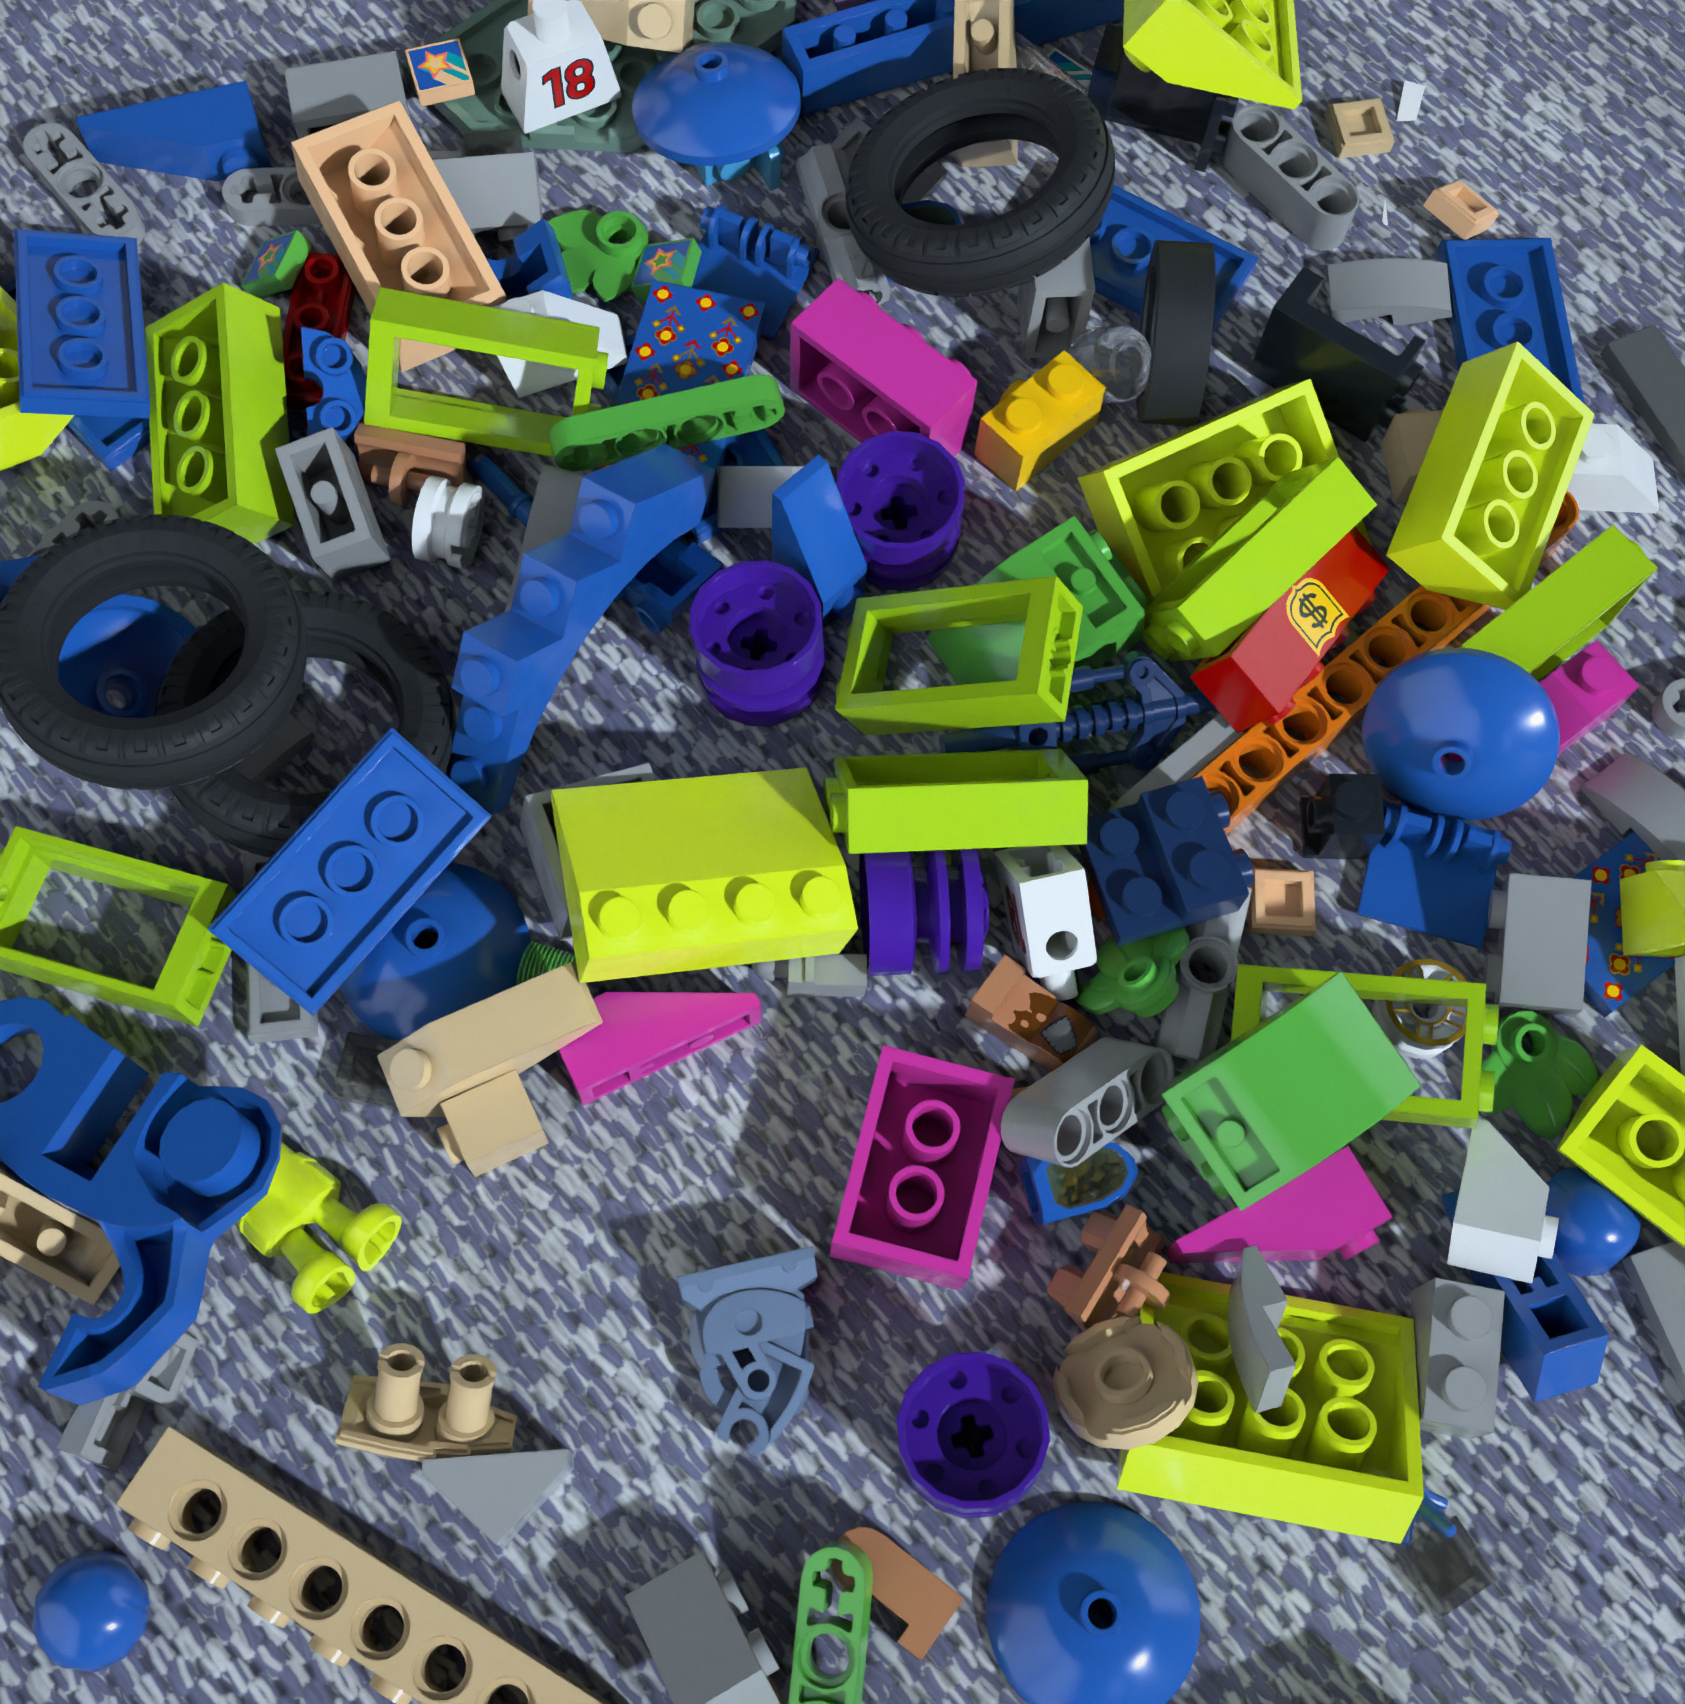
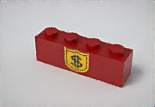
(1285, 645)

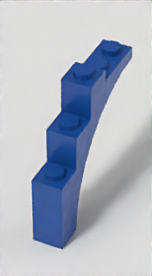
(562, 590)

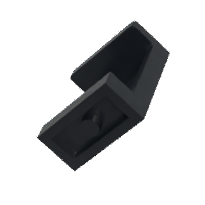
(1151, 104)
(1351, 375)

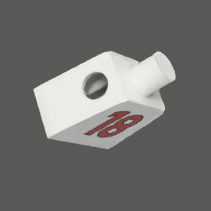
(555, 65)
(1048, 914)

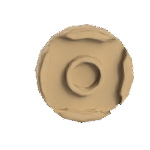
(1125, 1383)

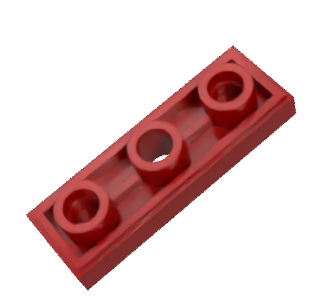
(321, 299)

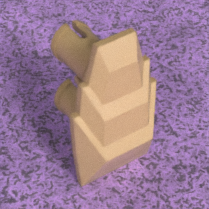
(425, 1419)

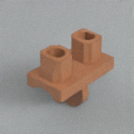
(407, 459)
(1120, 1274)

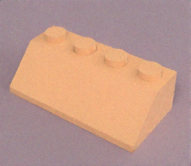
(393, 216)

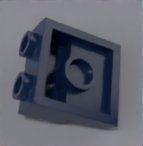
(1165, 862)

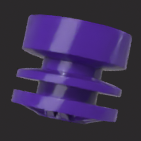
(909, 482)
(752, 614)
(922, 906)
(997, 1401)

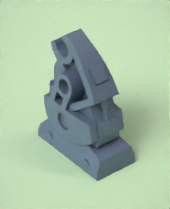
(758, 1329)

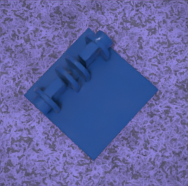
(753, 263)
(1432, 875)

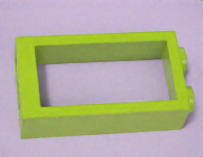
(479, 330)
(1254, 561)
(1568, 605)
(1043, 671)
(957, 801)
(195, 957)
(1480, 1028)

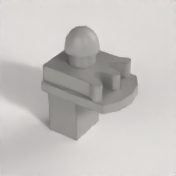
(819, 975)

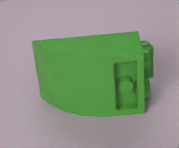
(1092, 573)
(1287, 1093)

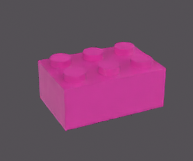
(876, 372)
(922, 1168)

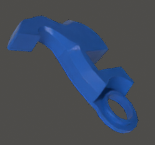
(161, 1196)

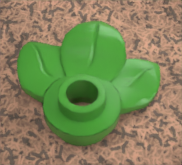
(591, 254)
(1135, 975)
(1543, 1081)

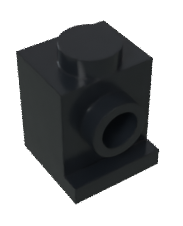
(1343, 817)

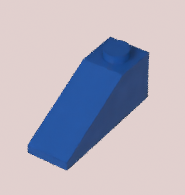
(185, 135)
(818, 540)
(1546, 1326)

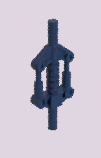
(1156, 711)

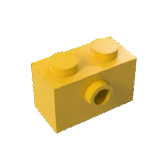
(1039, 420)

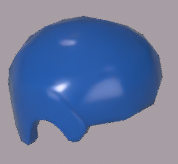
(1592, 1225)
(91, 1611)

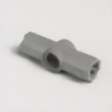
(823, 182)
(1195, 1016)

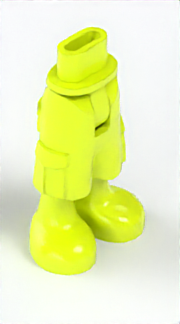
(309, 1194)

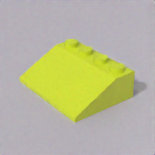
(1218, 46)
(1188, 488)
(700, 874)
(1333, 1453)

